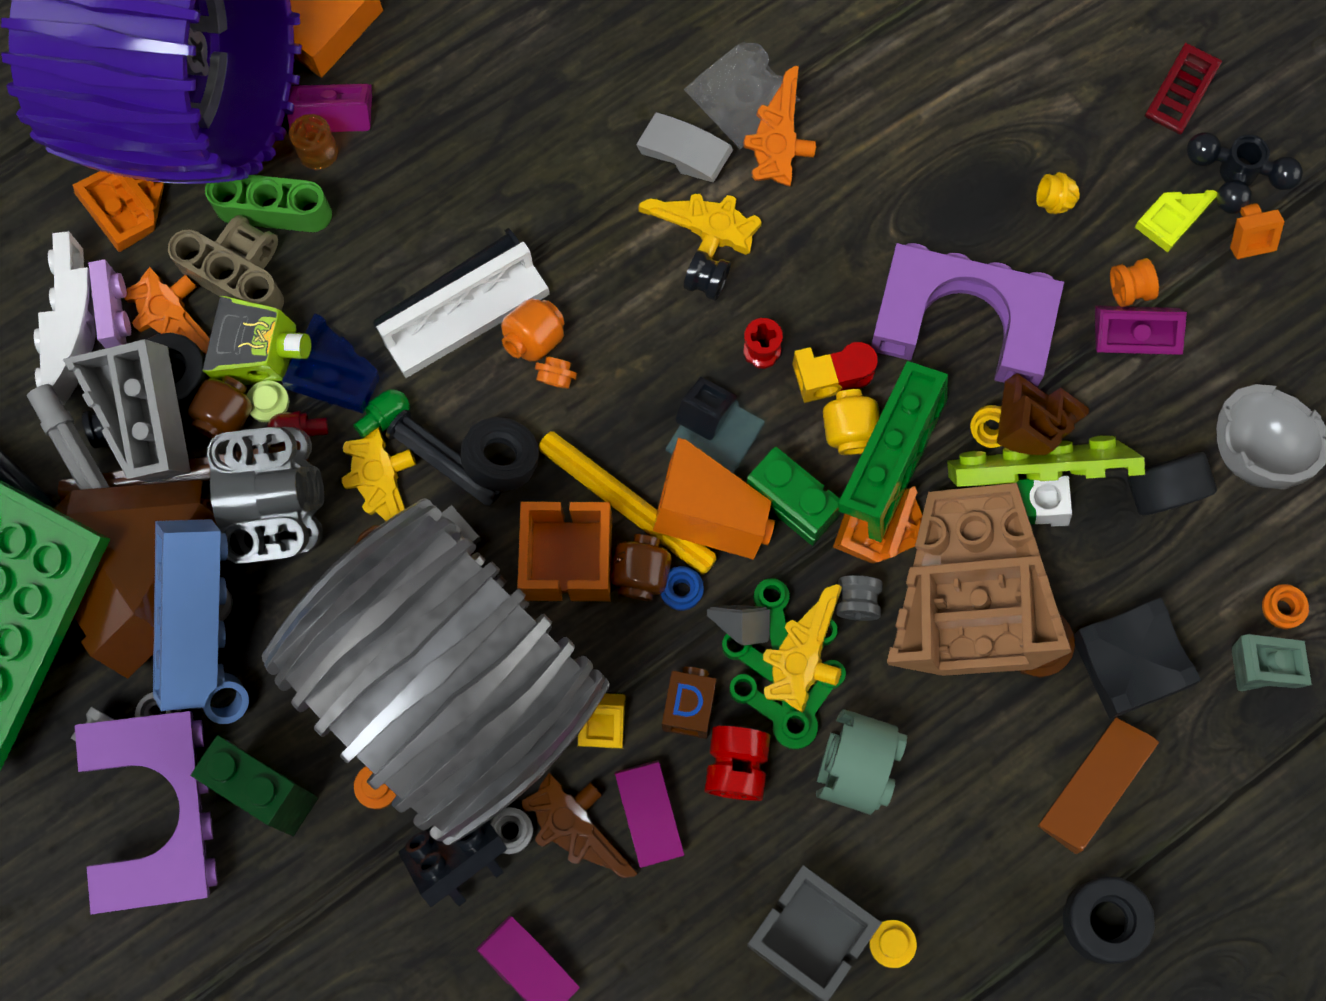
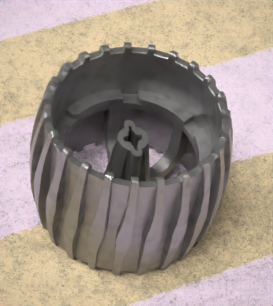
(433, 673)

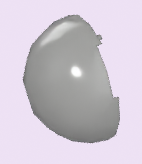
(1270, 437)

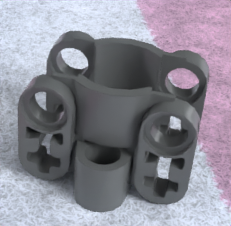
(272, 492)

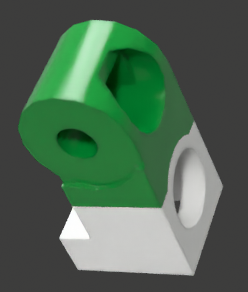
(1046, 501)

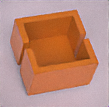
(565, 555)

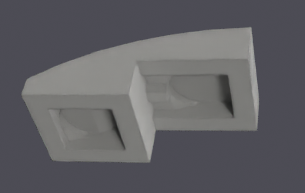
(687, 146)

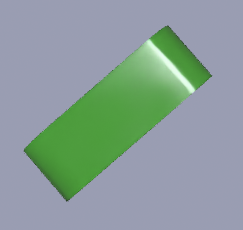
(284, 213)

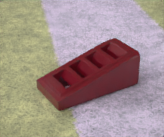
(1196, 60)

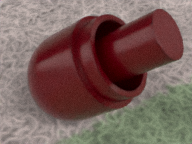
(300, 420)

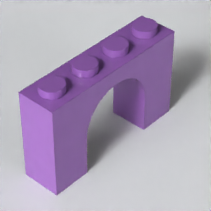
(1022, 300)
(181, 866)

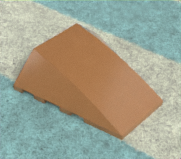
(977, 589)

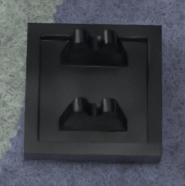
(442, 868)

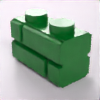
(795, 495)

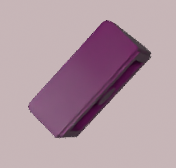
(341, 105)
(1140, 329)

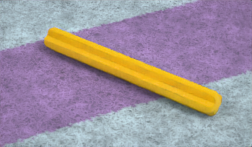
(621, 499)

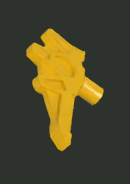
(714, 222)
(376, 474)
(798, 658)

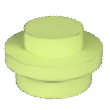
(268, 400)

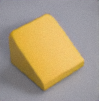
(606, 724)

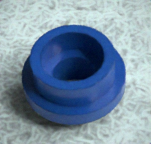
(692, 579)

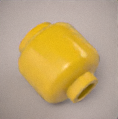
(850, 421)

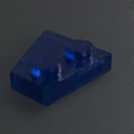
(332, 370)

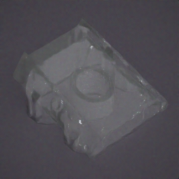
(736, 89)

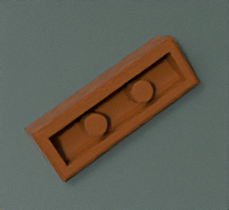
(1098, 785)

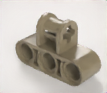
(237, 249)

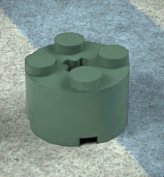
(860, 763)

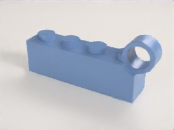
(188, 620)

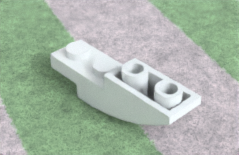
(71, 324)

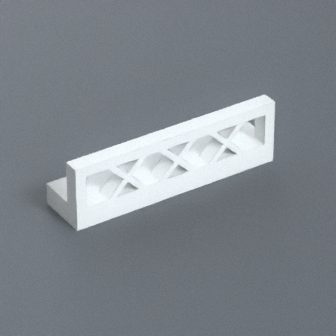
(462, 310)

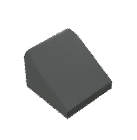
(742, 622)

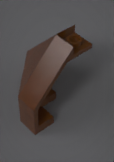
(120, 596)

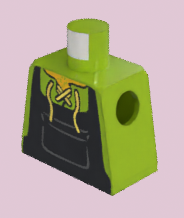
(252, 342)

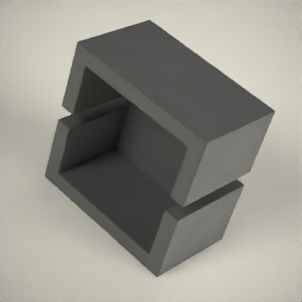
(814, 934)

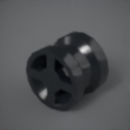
(707, 275)

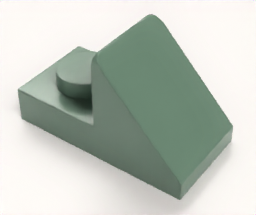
(1270, 662)

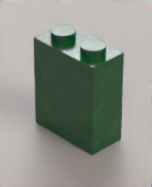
(254, 786)

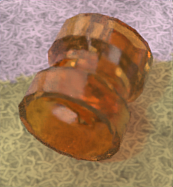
(313, 141)

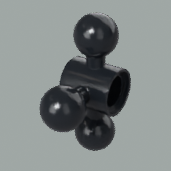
(1234, 194)

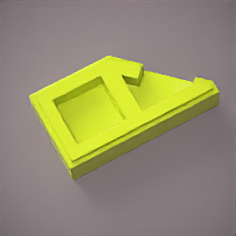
(1173, 216)

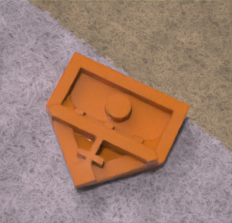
(121, 206)
(899, 537)

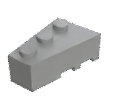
(137, 407)

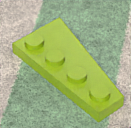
(1087, 459)

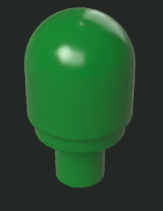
(382, 411)

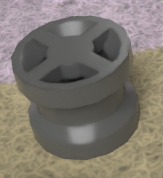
(859, 598)

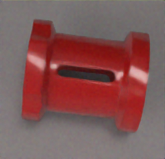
(765, 330)

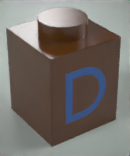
(689, 702)

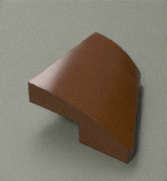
(1033, 420)

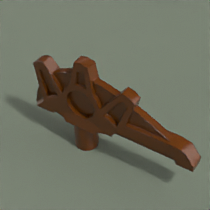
(568, 824)

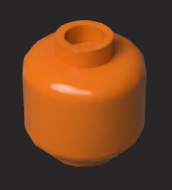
(532, 329)

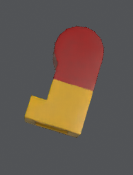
(834, 372)

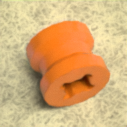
(1134, 282)

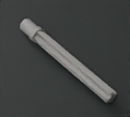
(60, 427)

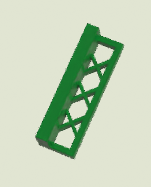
(895, 447)

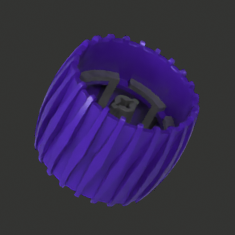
(155, 83)

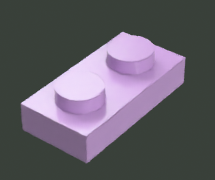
(107, 291)

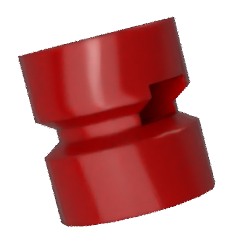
(740, 747)

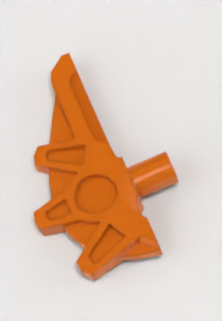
(775, 138)
(163, 309)

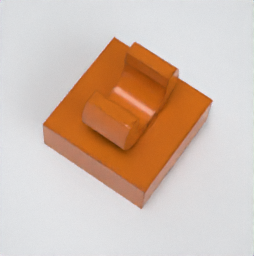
(1256, 232)

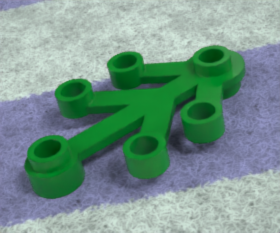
(754, 659)

